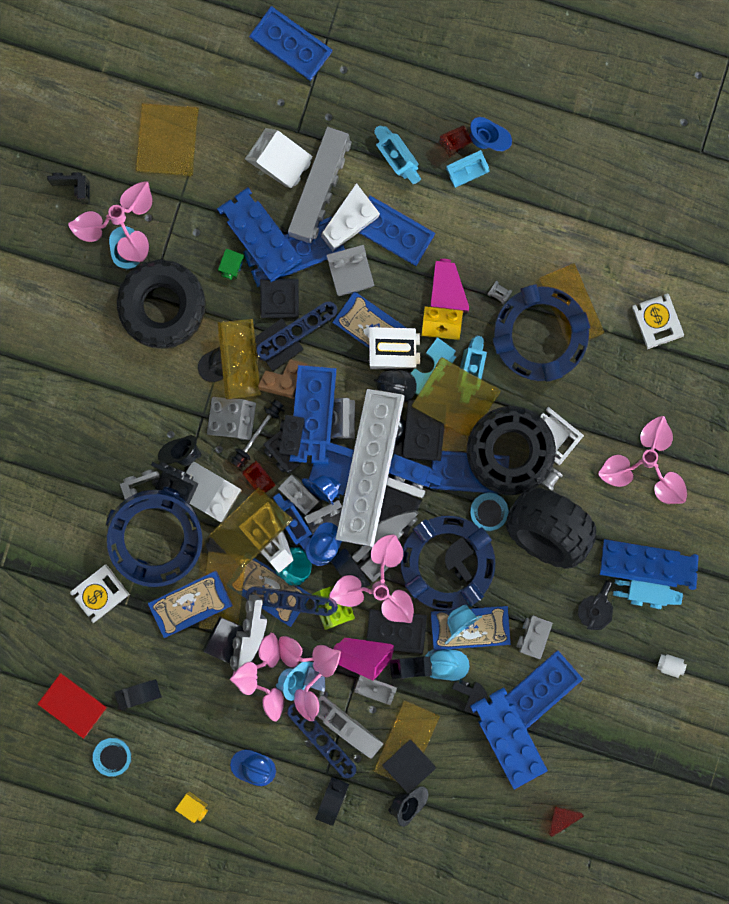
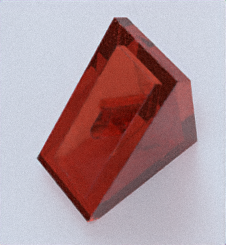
(455, 140)
(258, 477)
(562, 819)

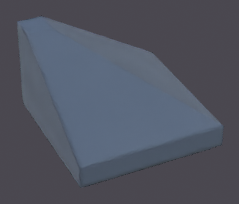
(310, 675)

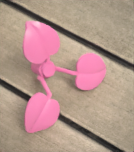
(133, 246)
(656, 435)
(395, 607)
(324, 662)
(246, 677)

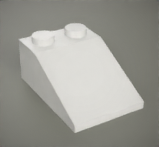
(213, 493)

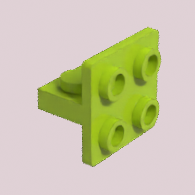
(342, 614)

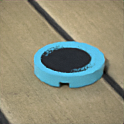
(489, 511)
(112, 757)

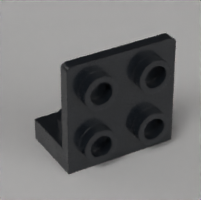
(76, 179)
(176, 480)

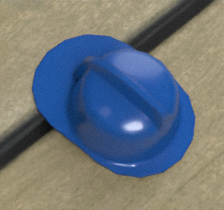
(489, 135)
(323, 487)
(323, 544)
(253, 767)

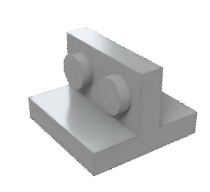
(343, 419)

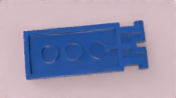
(260, 235)
(310, 253)
(315, 404)
(648, 564)
(509, 739)

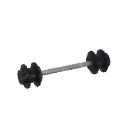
(273, 412)

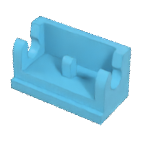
(467, 169)

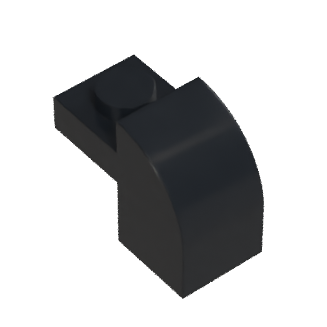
(455, 555)
(346, 566)
(410, 667)
(475, 693)
(138, 694)
(332, 801)

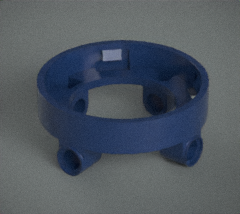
(532, 296)
(478, 539)
(138, 569)

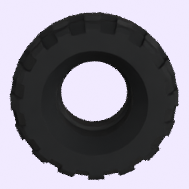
(144, 280)
(503, 479)
(551, 528)

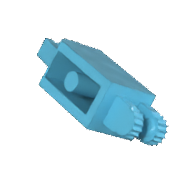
(397, 154)
(474, 358)
(650, 593)

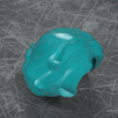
(298, 569)

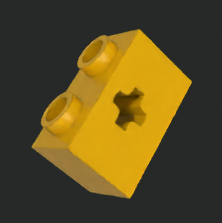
(442, 323)
(192, 807)

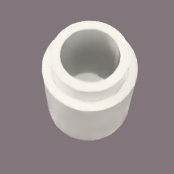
(671, 665)

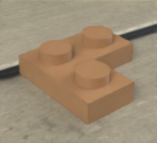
(282, 384)

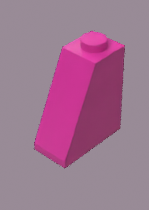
(447, 287)
(364, 656)

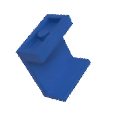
(338, 466)

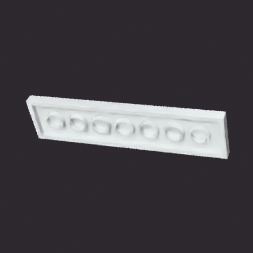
(370, 467)

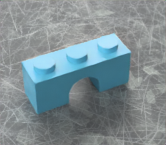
(435, 352)

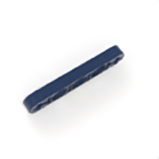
(290, 338)
(301, 598)
(325, 750)

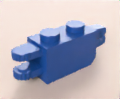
(413, 472)
(297, 528)

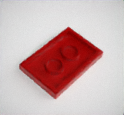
(72, 705)

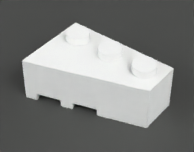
(350, 219)
(278, 552)

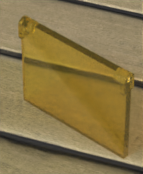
(167, 139)
(455, 397)
(251, 527)

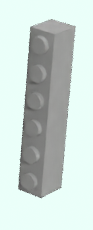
(319, 185)

